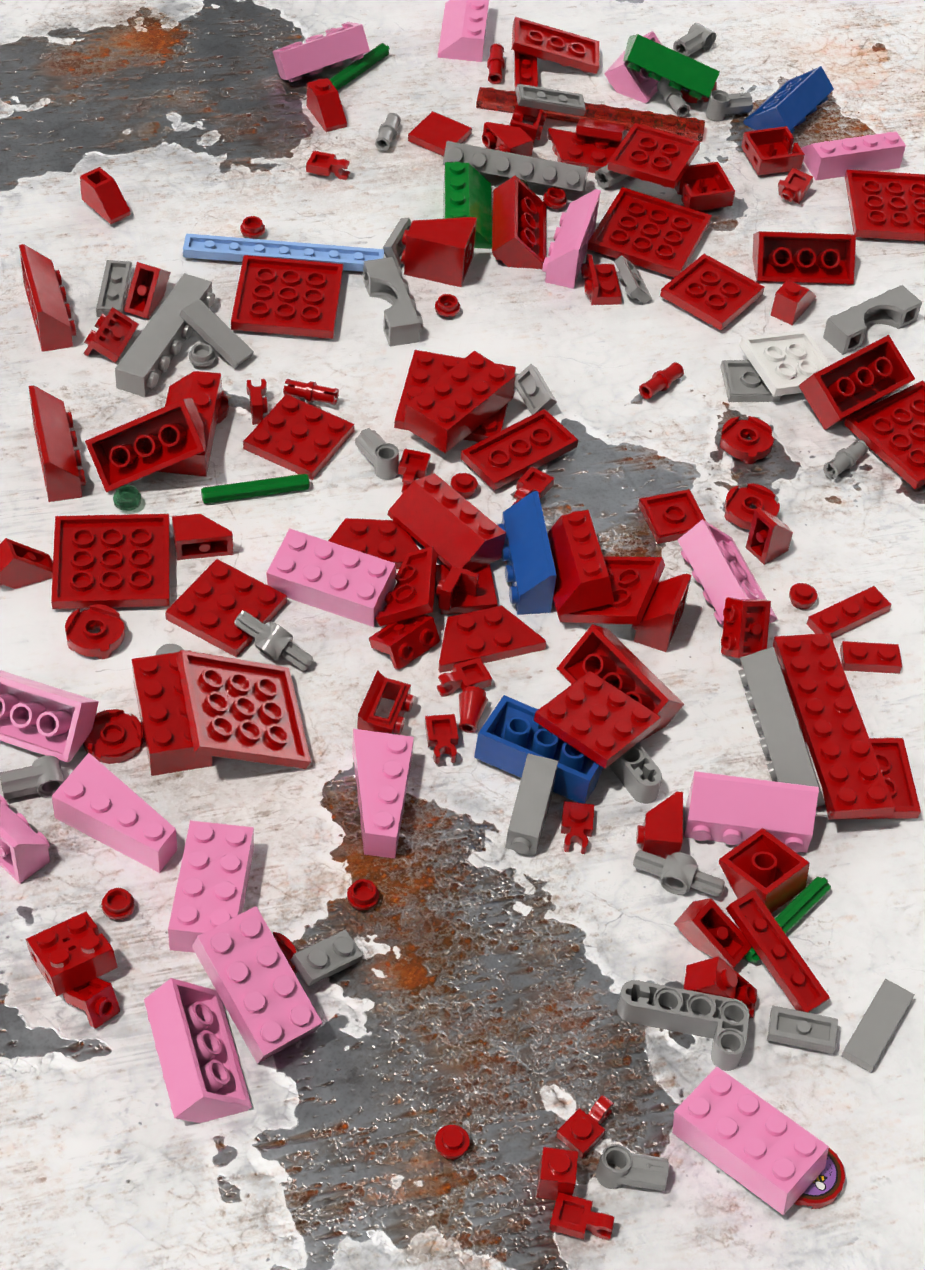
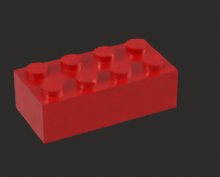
(856, 382)
(459, 401)
(164, 715)

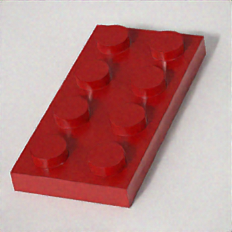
(555, 45)
(519, 448)

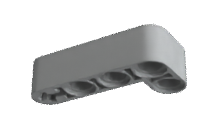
(638, 774)
(681, 1018)

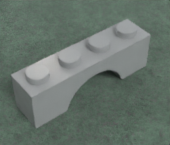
(385, 281)
(892, 308)

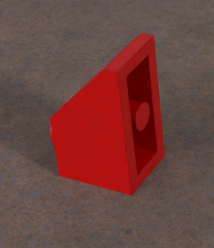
(325, 104)
(146, 290)
(791, 302)
(200, 537)
(768, 537)
(23, 565)
(663, 827)
(713, 932)

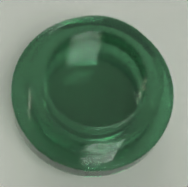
(127, 498)

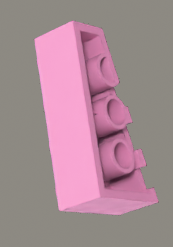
(321, 51)
(114, 815)

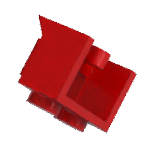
(530, 114)
(389, 689)

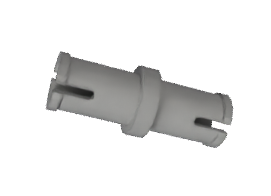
(673, 98)
(388, 131)
(845, 458)

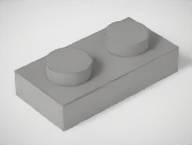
(394, 246)
(631, 277)
(534, 390)
(326, 957)
(802, 1029)

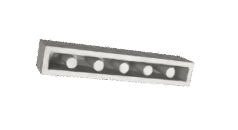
(524, 167)
(161, 337)
(777, 720)

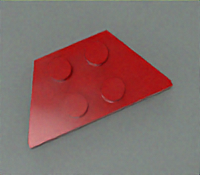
(581, 150)
(375, 537)
(486, 634)

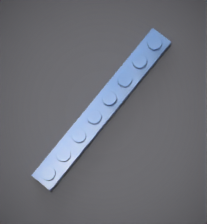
(234, 249)

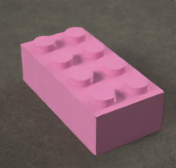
(331, 577)
(210, 880)
(256, 984)
(750, 1140)

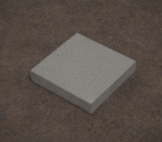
(744, 383)

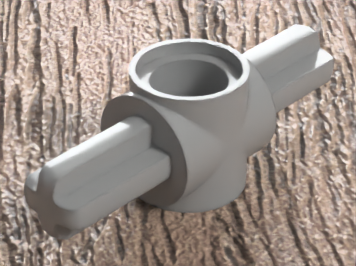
(273, 640)
(678, 873)

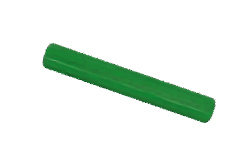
(360, 66)
(255, 488)
(797, 909)

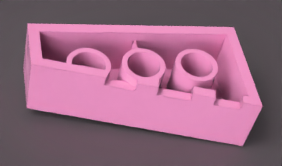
(382, 779)

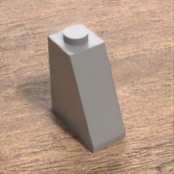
(531, 804)

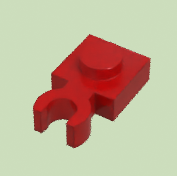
(443, 735)
(577, 824)

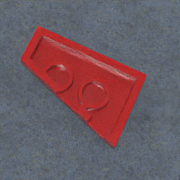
(413, 590)

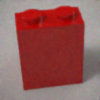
(439, 249)

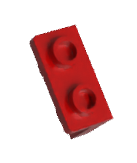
(600, 282)
(112, 334)
(745, 626)
(406, 639)

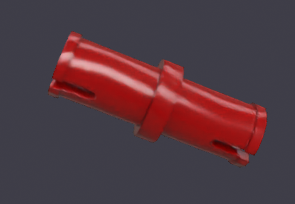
(495, 63)
(661, 380)
(311, 391)

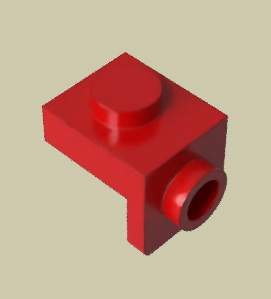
(795, 186)
(456, 581)

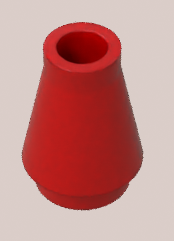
(471, 707)

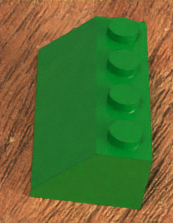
(670, 66)
(468, 195)

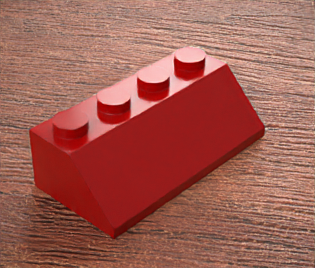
(518, 225)
(804, 257)
(46, 300)
(207, 395)
(148, 444)
(56, 446)
(449, 523)
(579, 565)
(612, 661)

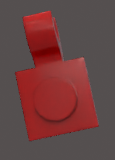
(325, 163)
(258, 403)
(412, 466)
(533, 481)
(463, 675)
(584, 1130)
(574, 1216)

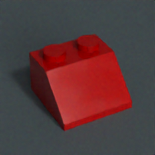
(663, 613)
(767, 867)

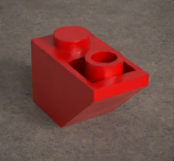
(507, 139)
(103, 195)
(719, 979)

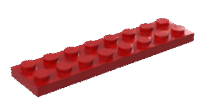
(833, 727)

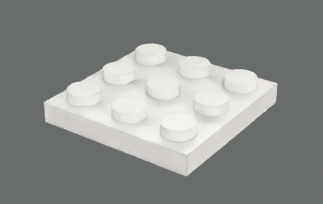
(784, 359)

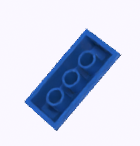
(792, 102)
(528, 557)
(513, 734)

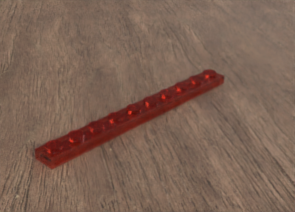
(691, 128)

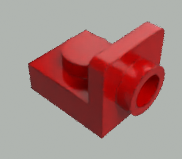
(96, 999)

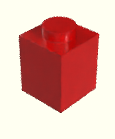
(556, 1173)

